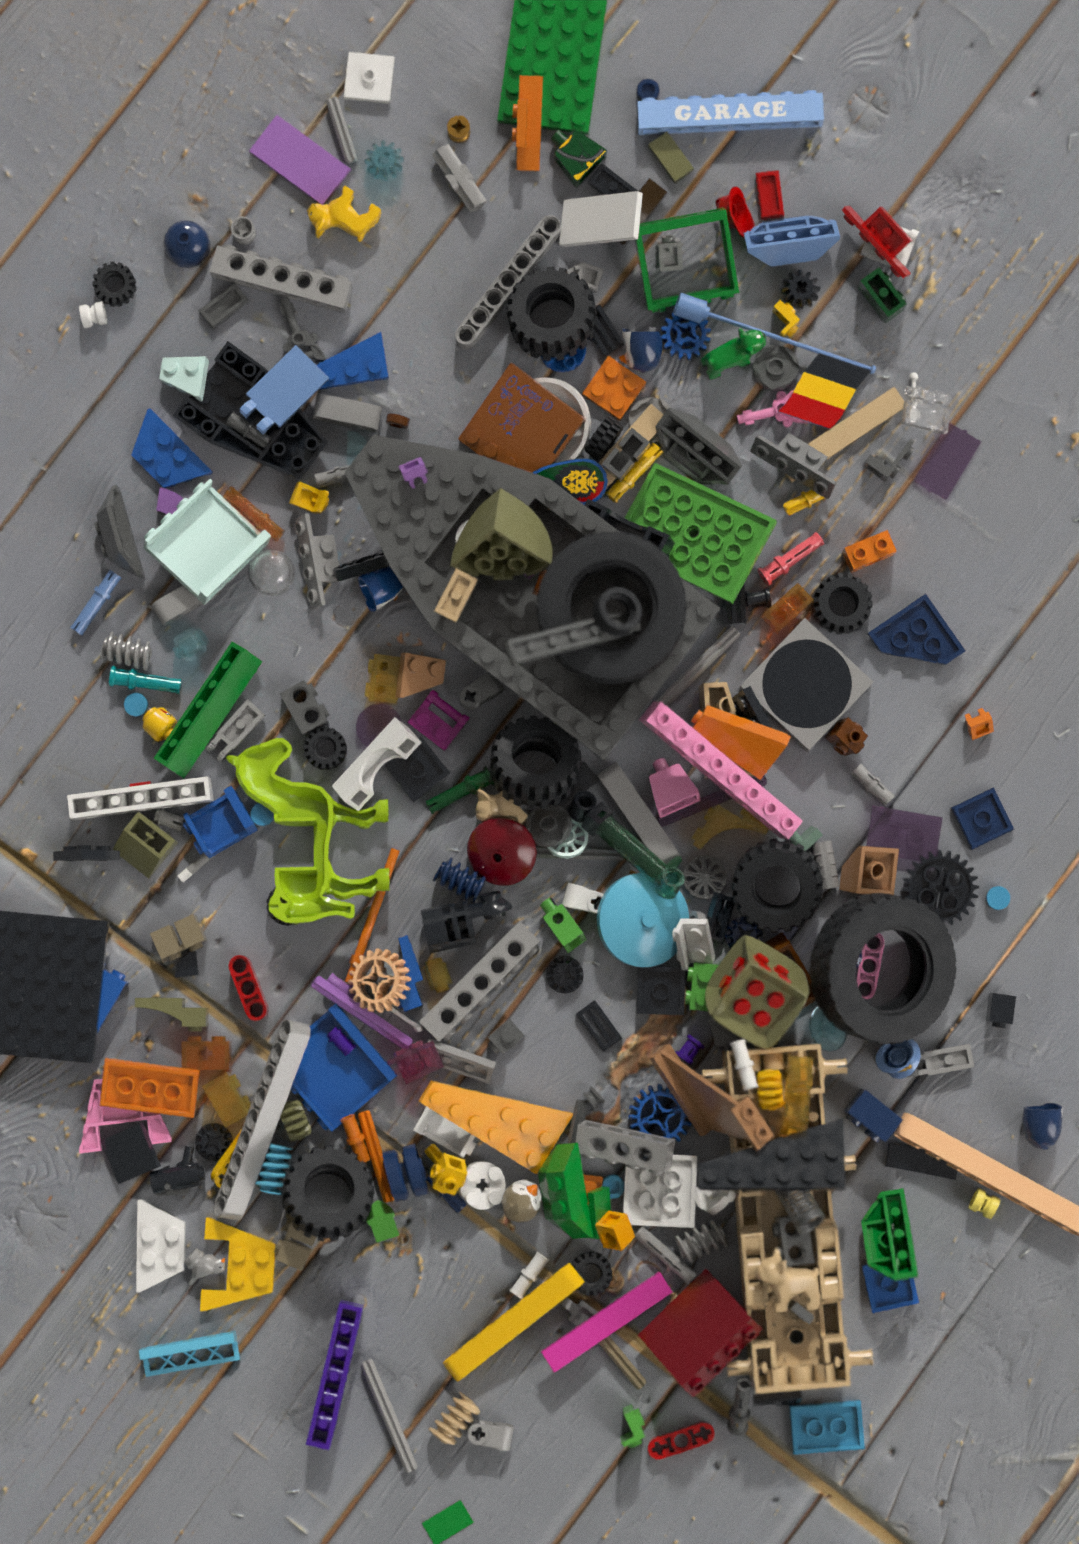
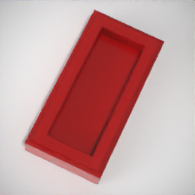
(769, 195)

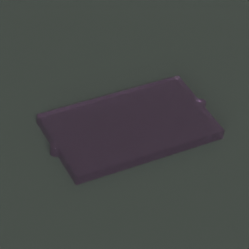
(947, 461)

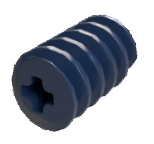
(460, 879)

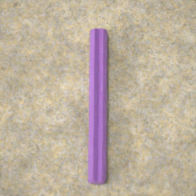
(367, 1017)

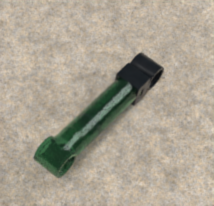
(599, 821)

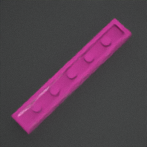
(606, 1322)

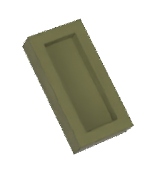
(670, 157)

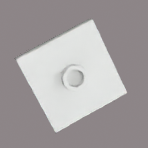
(369, 77)

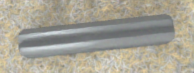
(341, 130)

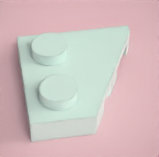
(185, 374)

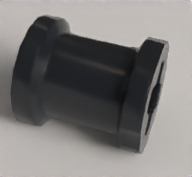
(758, 599)

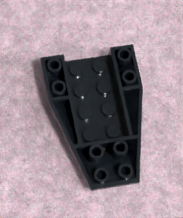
(233, 374)

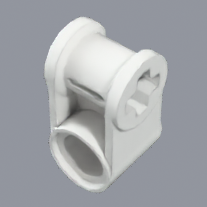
(580, 898)

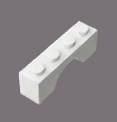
(356, 783)

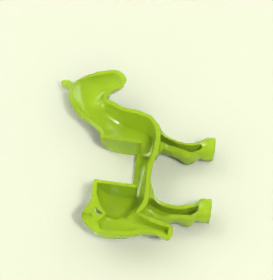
(307, 806)

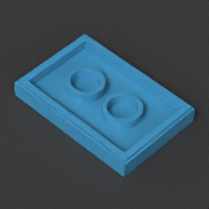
(826, 1427)

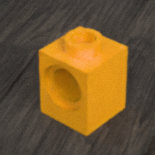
(615, 1230)

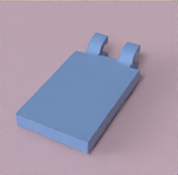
(284, 389)

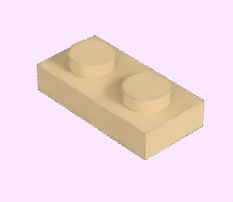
(456, 595)

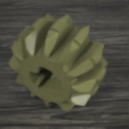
(295, 1120)

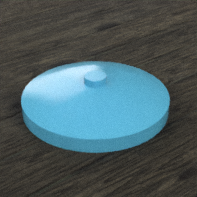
(638, 922)

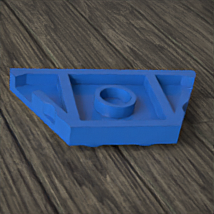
(166, 454)

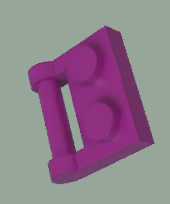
(434, 727)

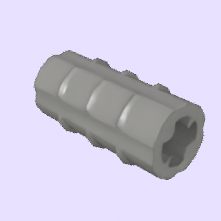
(824, 855)

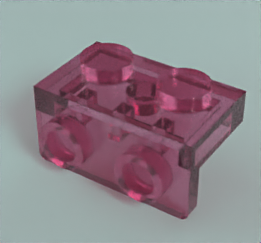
(418, 1061)

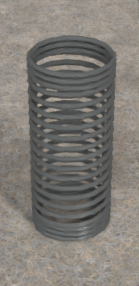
(803, 1217)

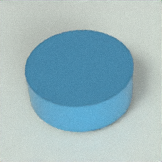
(136, 704)
(261, 815)
(998, 898)
(615, 1185)

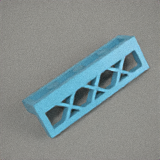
(189, 1345)

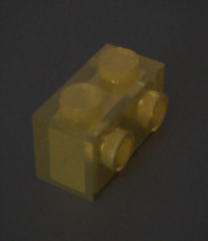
(384, 679)
(227, 1098)

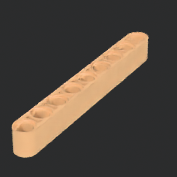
(989, 1173)

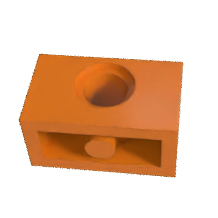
(869, 551)

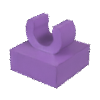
(413, 469)

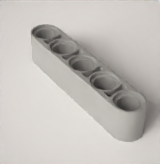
(637, 813)

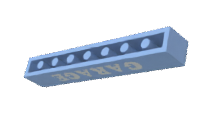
(730, 113)

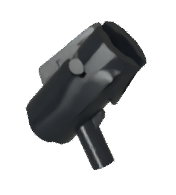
(178, 1179)

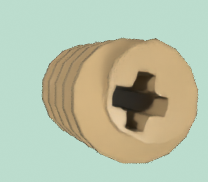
(455, 1420)

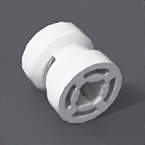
(94, 314)

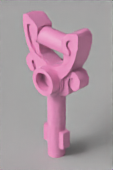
(748, 417)

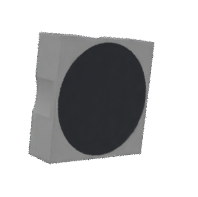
(807, 684)

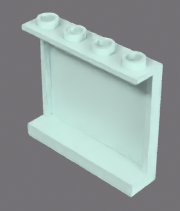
(205, 542)

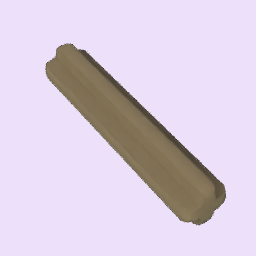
(623, 1362)

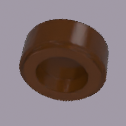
(397, 421)

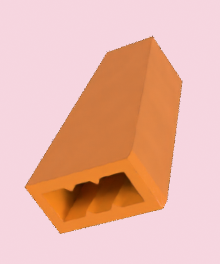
(741, 740)

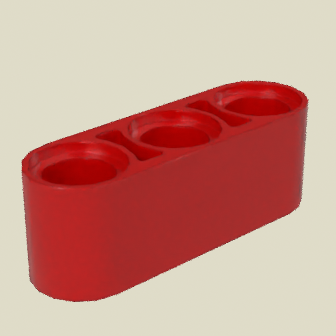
(240, 979)

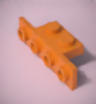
(528, 130)

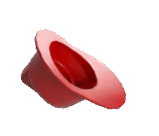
(737, 211)

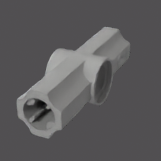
(459, 178)

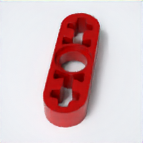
(684, 1430)

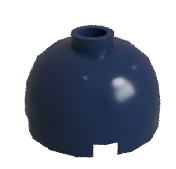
(186, 244)

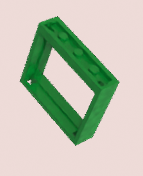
(676, 222)

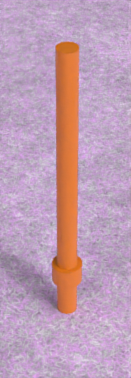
(372, 916)

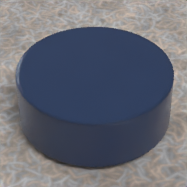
(648, 89)

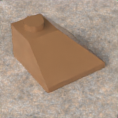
(870, 870)

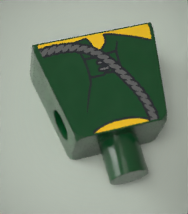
(577, 155)

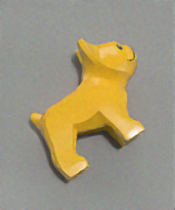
(342, 215)

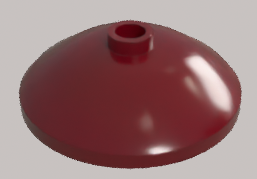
(510, 841)

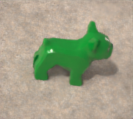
(734, 352)

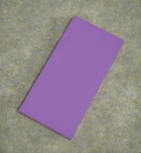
(299, 160)

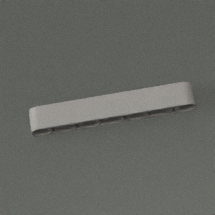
(510, 271)

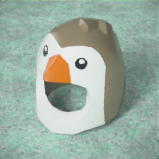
(521, 1201)

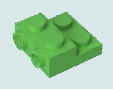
(699, 977)

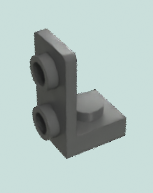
(878, 466)

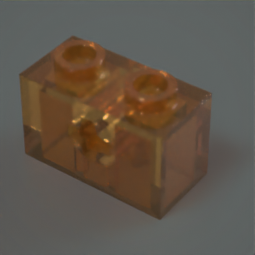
(787, 608)
(219, 1060)

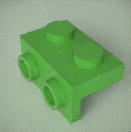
(635, 1422)

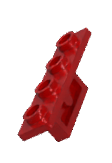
(883, 234)

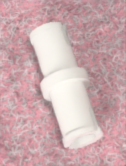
(744, 1065)
(529, 1275)

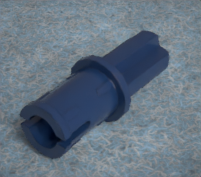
(455, 1202)

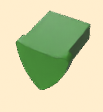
(382, 1221)

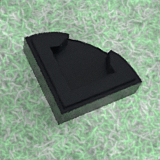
(187, 966)

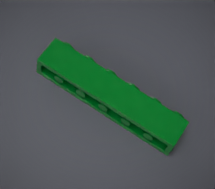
(208, 709)

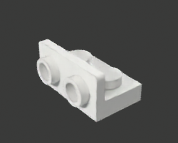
(693, 942)

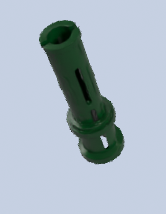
(470, 785)

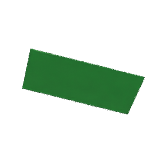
(447, 1522)

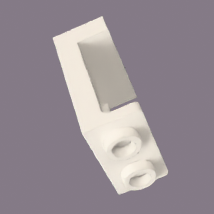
(445, 1133)

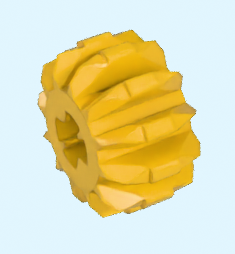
(770, 1089)

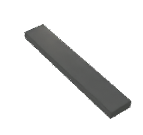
(562, 639)

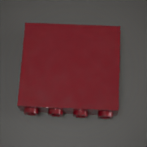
(699, 1333)

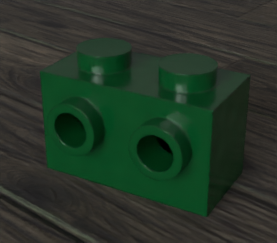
(882, 295)

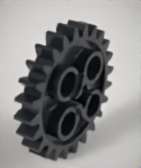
(961, 892)

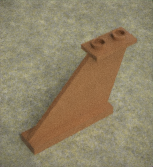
(707, 1104)

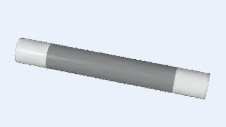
(193, 867)

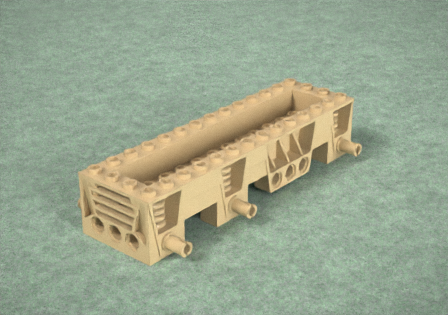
(823, 1353)

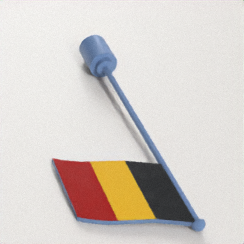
(822, 388)

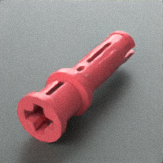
(779, 562)

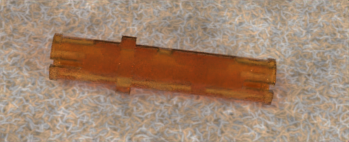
(261, 520)

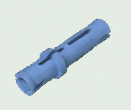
(95, 603)

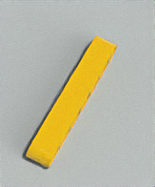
(513, 1322)

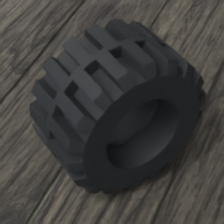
(847, 584)

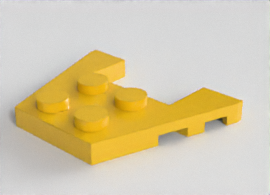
(249, 1266)

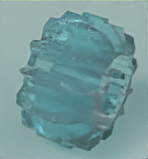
(379, 168)

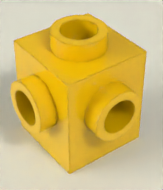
(448, 1174)

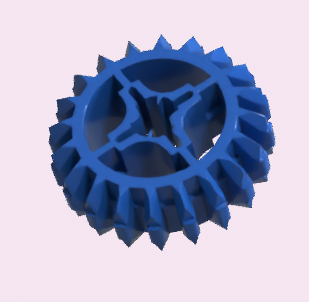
(654, 1099)

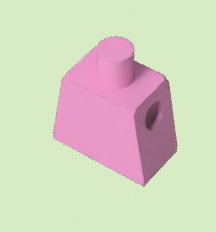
(672, 788)

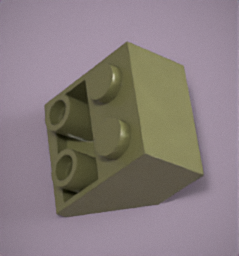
(144, 844)

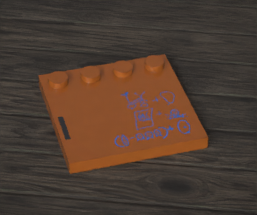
(521, 423)

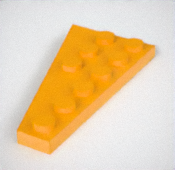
(508, 1125)

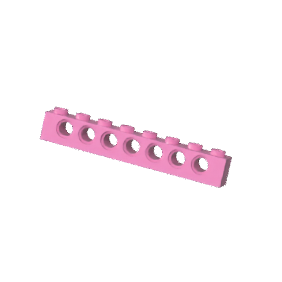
(720, 770)

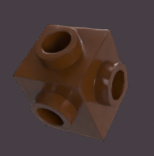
(847, 737)

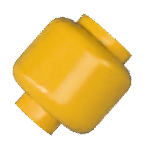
(158, 723)

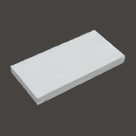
(601, 219)

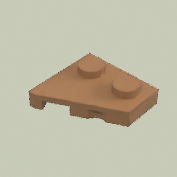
(418, 674)

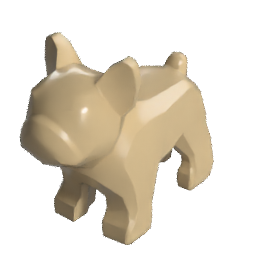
(497, 806)
(788, 1283)

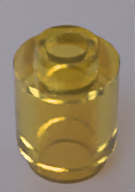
(437, 975)

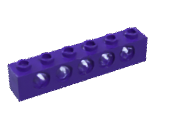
(335, 1375)

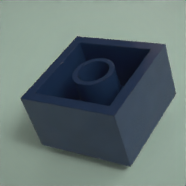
(872, 1115)

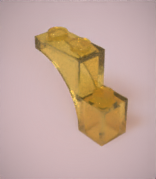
(722, 820)
(797, 1094)

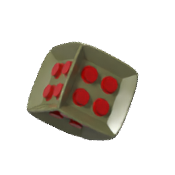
(756, 992)

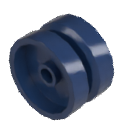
(409, 1171)

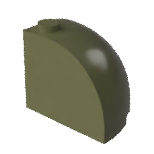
(503, 540)

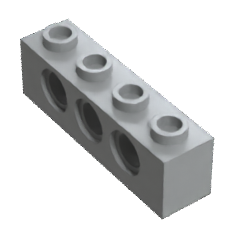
(659, 1147)

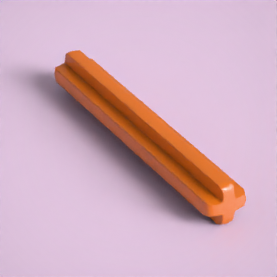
(375, 1154)

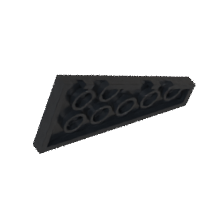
(791, 1163)

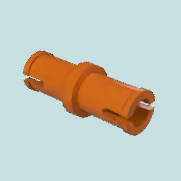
(355, 1137)

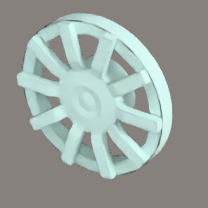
(569, 842)

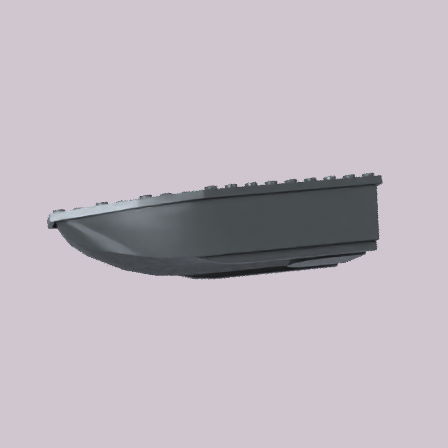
(418, 540)

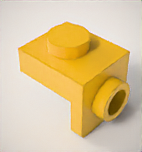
(786, 314)
(309, 498)

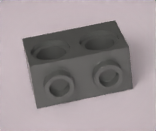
(300, 710)
(786, 1241)

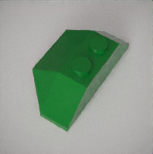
(565, 1191)
(890, 1237)

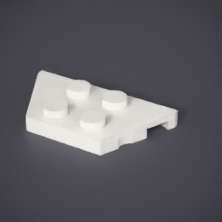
(159, 1245)

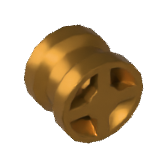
(458, 134)

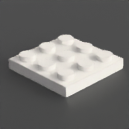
(664, 1197)

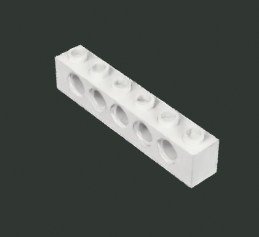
(140, 798)

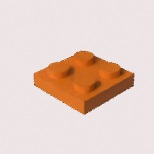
(614, 388)

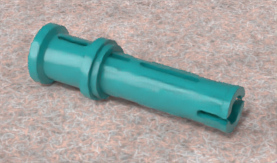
(134, 679)

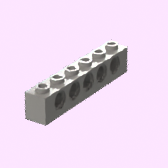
(336, 300)
(432, 1020)

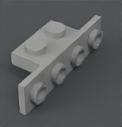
(318, 559)

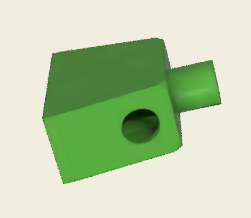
(567, 931)

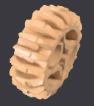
(382, 999)

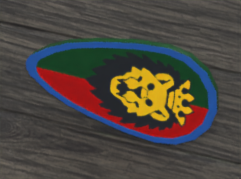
(579, 477)

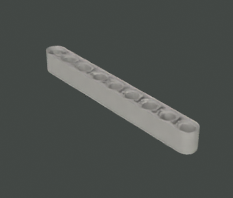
(262, 1120)

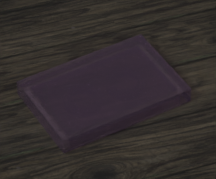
(904, 830)

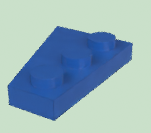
(357, 364)

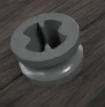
(593, 1097)

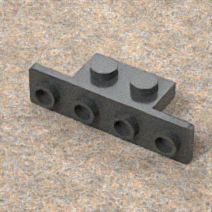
(797, 461)

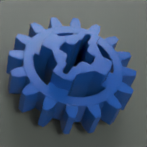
(693, 340)

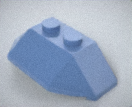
(791, 239)

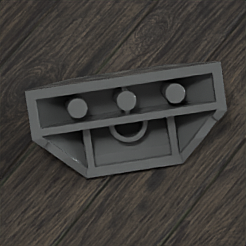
(696, 448)
(117, 533)

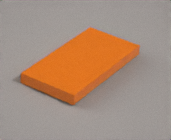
(149, 1087)

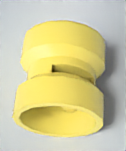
(984, 1203)

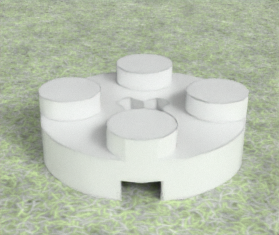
(492, 1193)
(714, 1200)

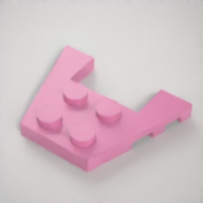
(101, 1115)

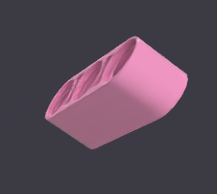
(872, 977)

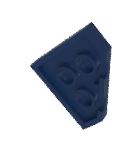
(917, 634)

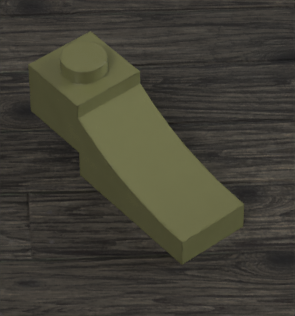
(190, 1017)

